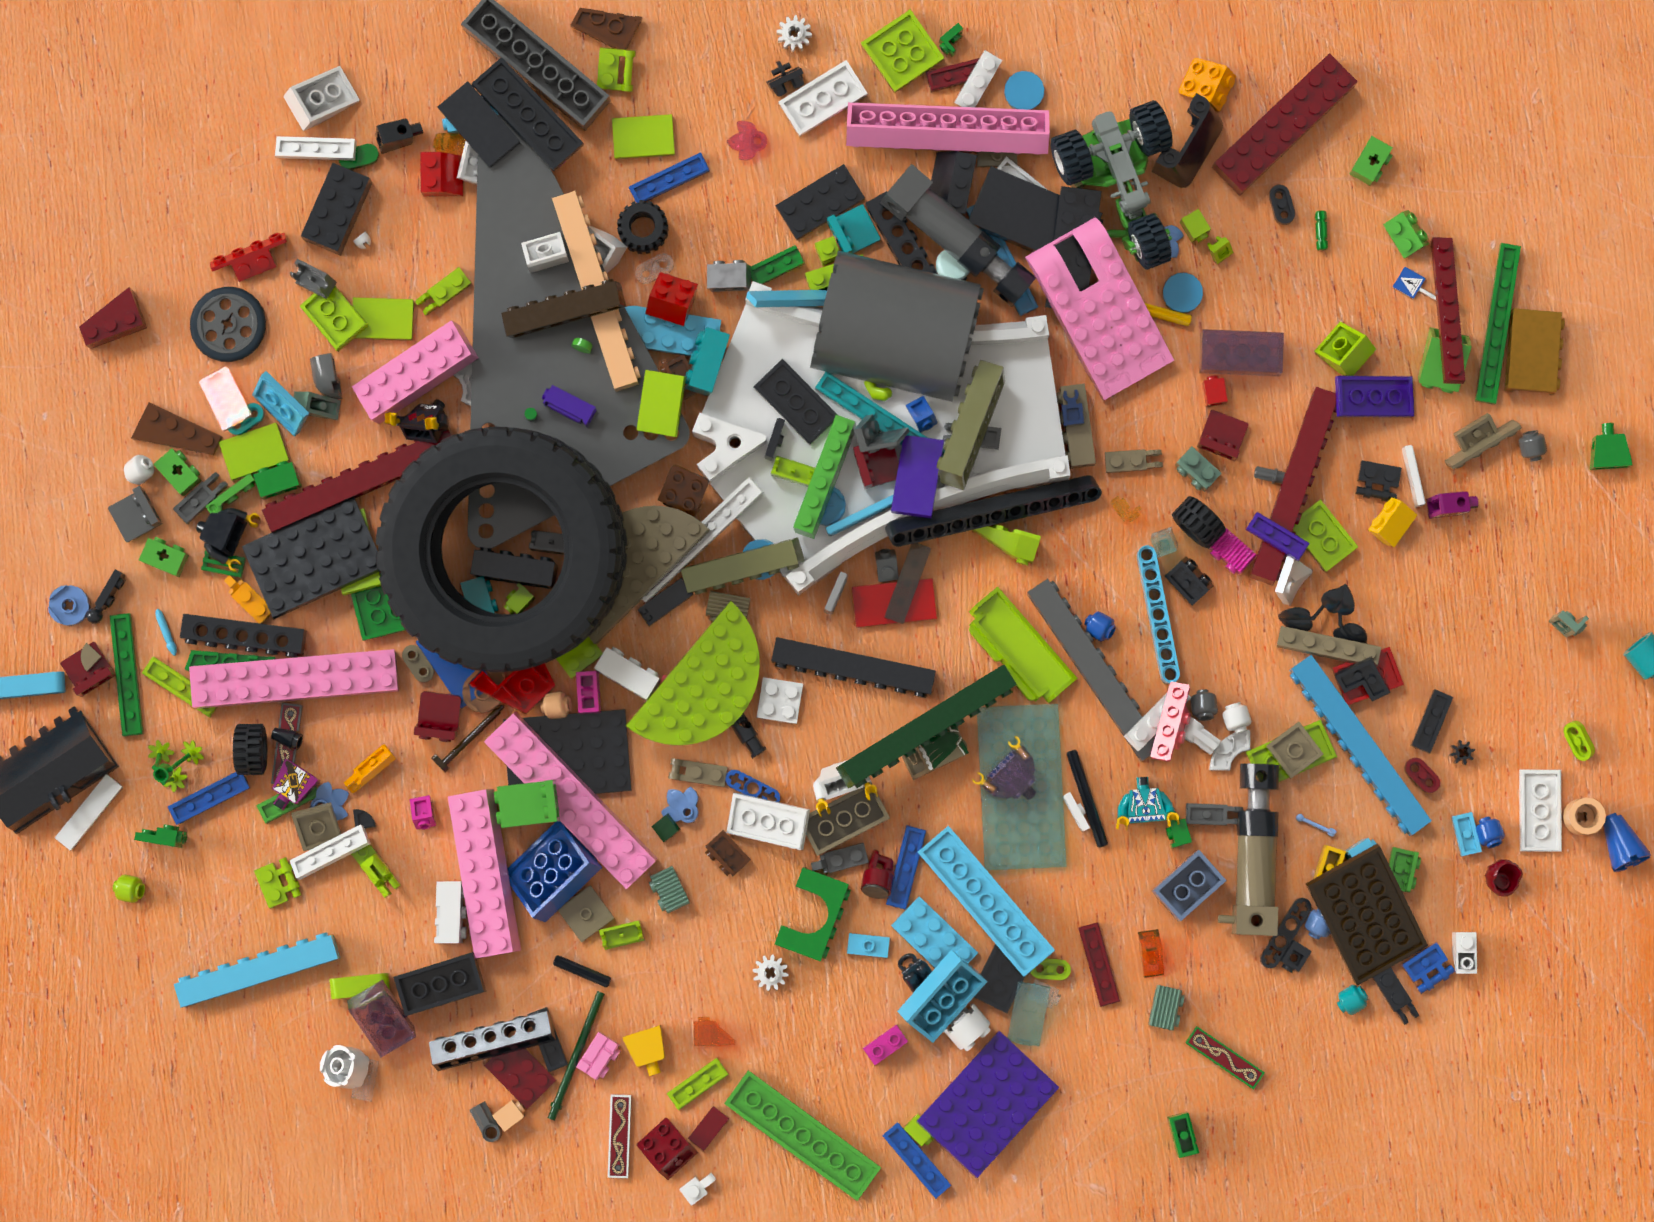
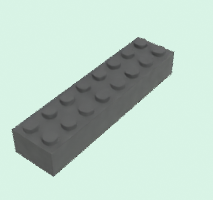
(536, 62)

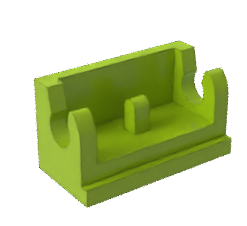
(792, 471)
(621, 935)

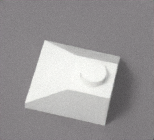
(609, 248)

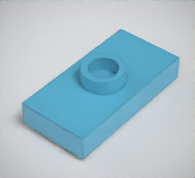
(868, 945)

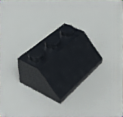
(953, 177)

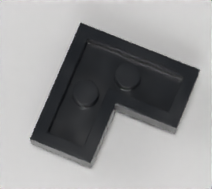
(1365, 674)

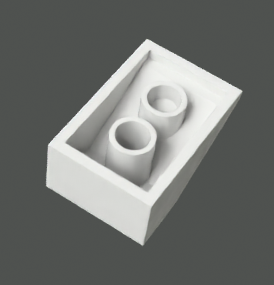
(320, 97)

